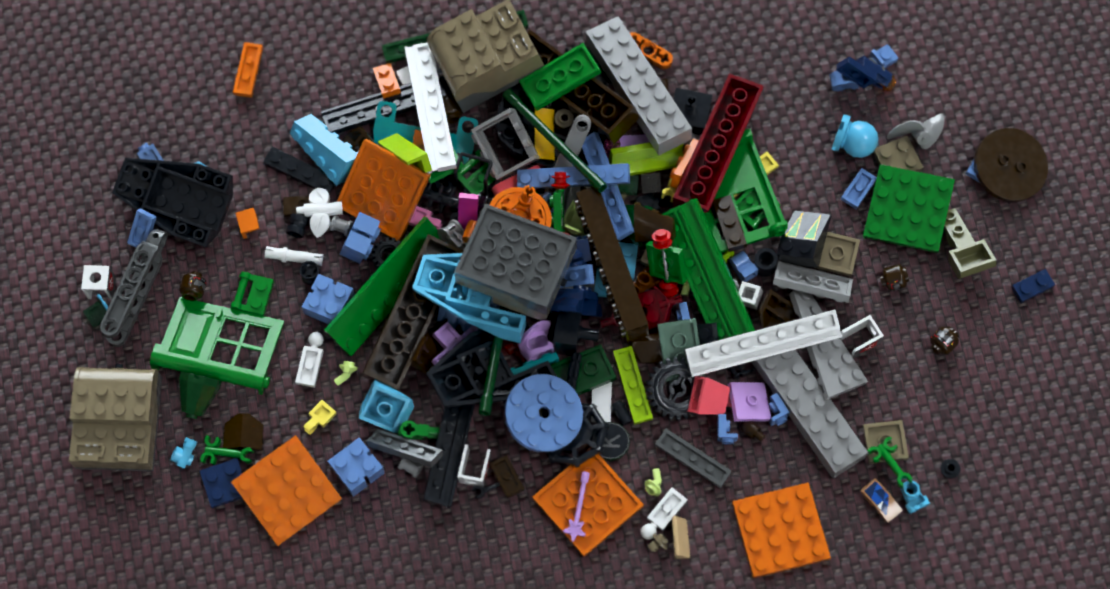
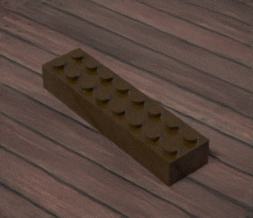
(608, 112)
(611, 265)
(405, 324)

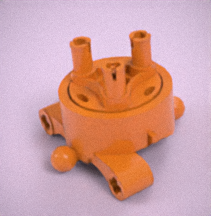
(521, 202)

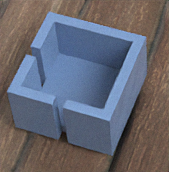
(363, 232)
(326, 299)
(354, 465)

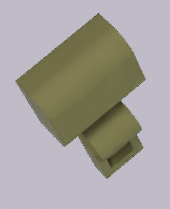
(968, 256)

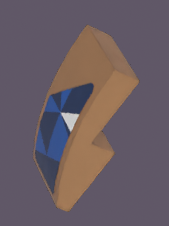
(881, 500)

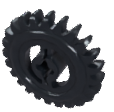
(657, 393)

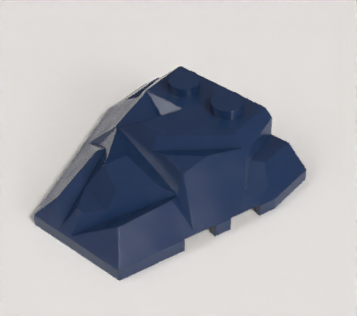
(577, 300)

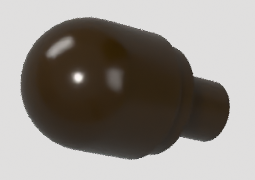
(752, 430)

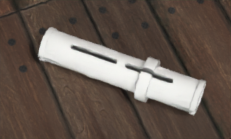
(293, 256)

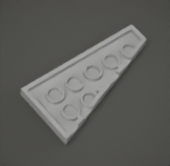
(833, 362)

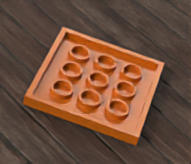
(383, 189)
(286, 490)
(604, 507)
(781, 530)

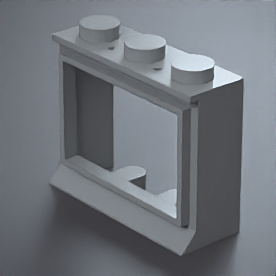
(487, 152)

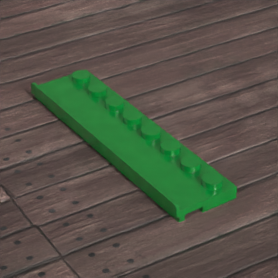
(708, 272)
(379, 293)

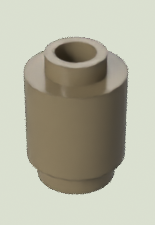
(563, 125)

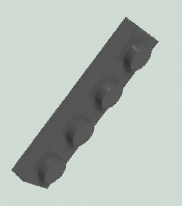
(405, 448)
(693, 458)

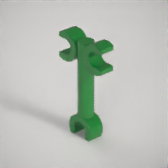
(212, 450)
(884, 451)

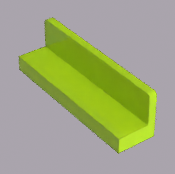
(406, 151)
(644, 158)

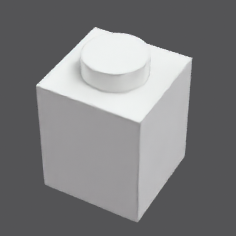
(750, 294)

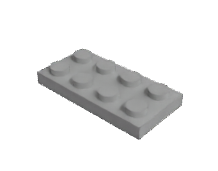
(813, 282)

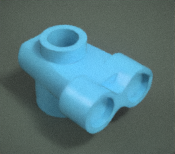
(183, 455)
(916, 500)

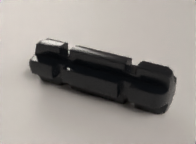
(573, 370)

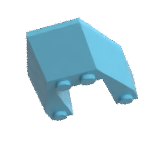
(437, 283)

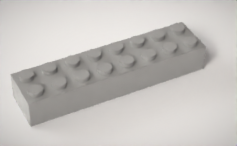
(638, 85)
(815, 418)

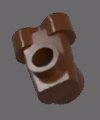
(645, 281)

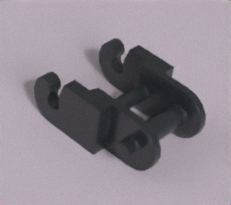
(743, 373)

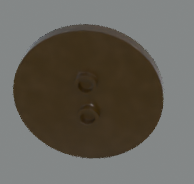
(1011, 164)

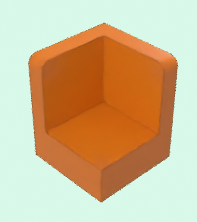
(247, 221)

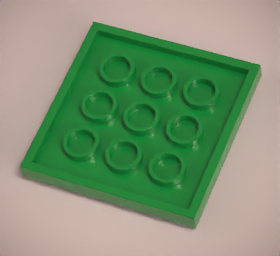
(909, 208)

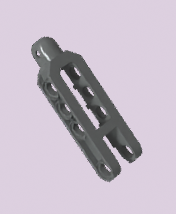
(121, 310)

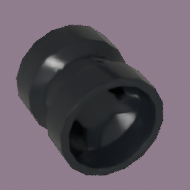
(297, 225)
(309, 272)

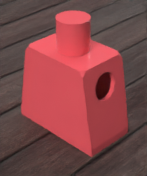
(709, 397)

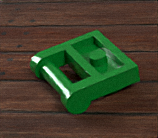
(475, 181)
(749, 200)
(258, 296)

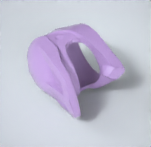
(535, 341)

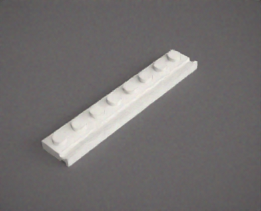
(430, 107)
(763, 343)

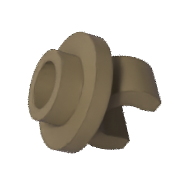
(660, 541)

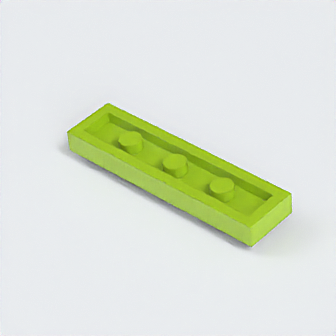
(633, 385)

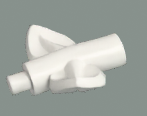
(320, 210)

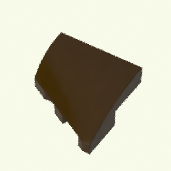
(648, 222)

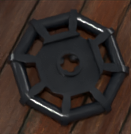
(583, 439)

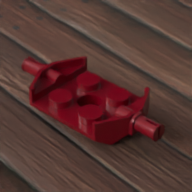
(657, 305)

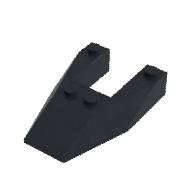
(463, 371)

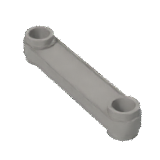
(573, 141)

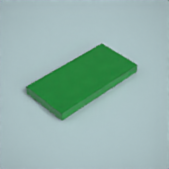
(560, 76)

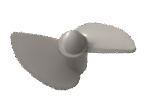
(924, 133)

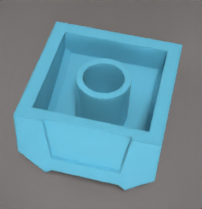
(385, 407)

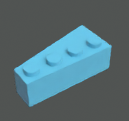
(324, 148)

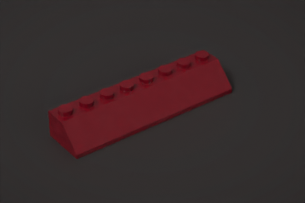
(718, 142)

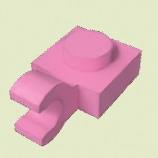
(419, 213)

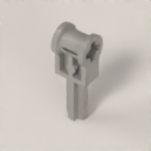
(454, 235)

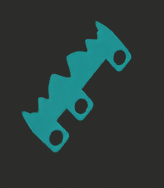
(386, 127)

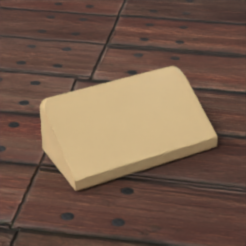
(680, 538)

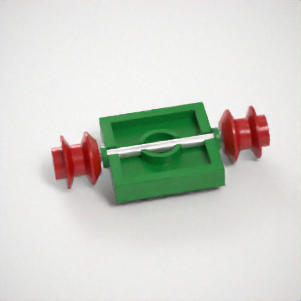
(557, 200)
(666, 262)

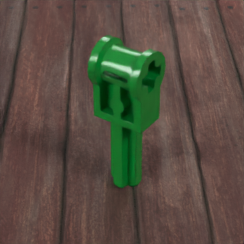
(419, 431)

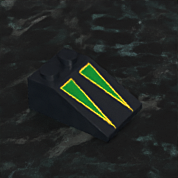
(804, 239)

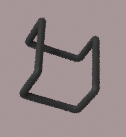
(486, 187)

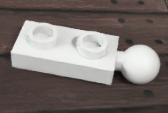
(310, 361)
(663, 513)

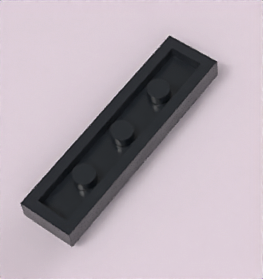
(298, 170)

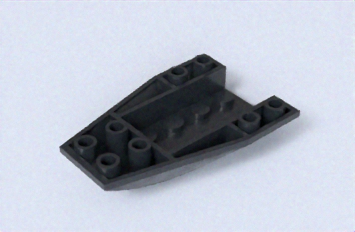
(183, 196)

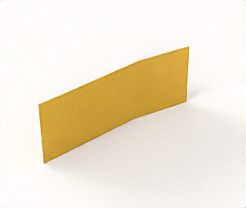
(542, 145)

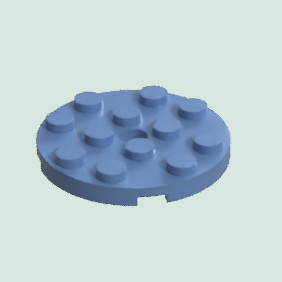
(529, 427)

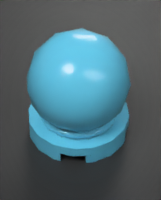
(856, 138)

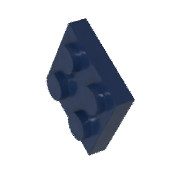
(218, 482)

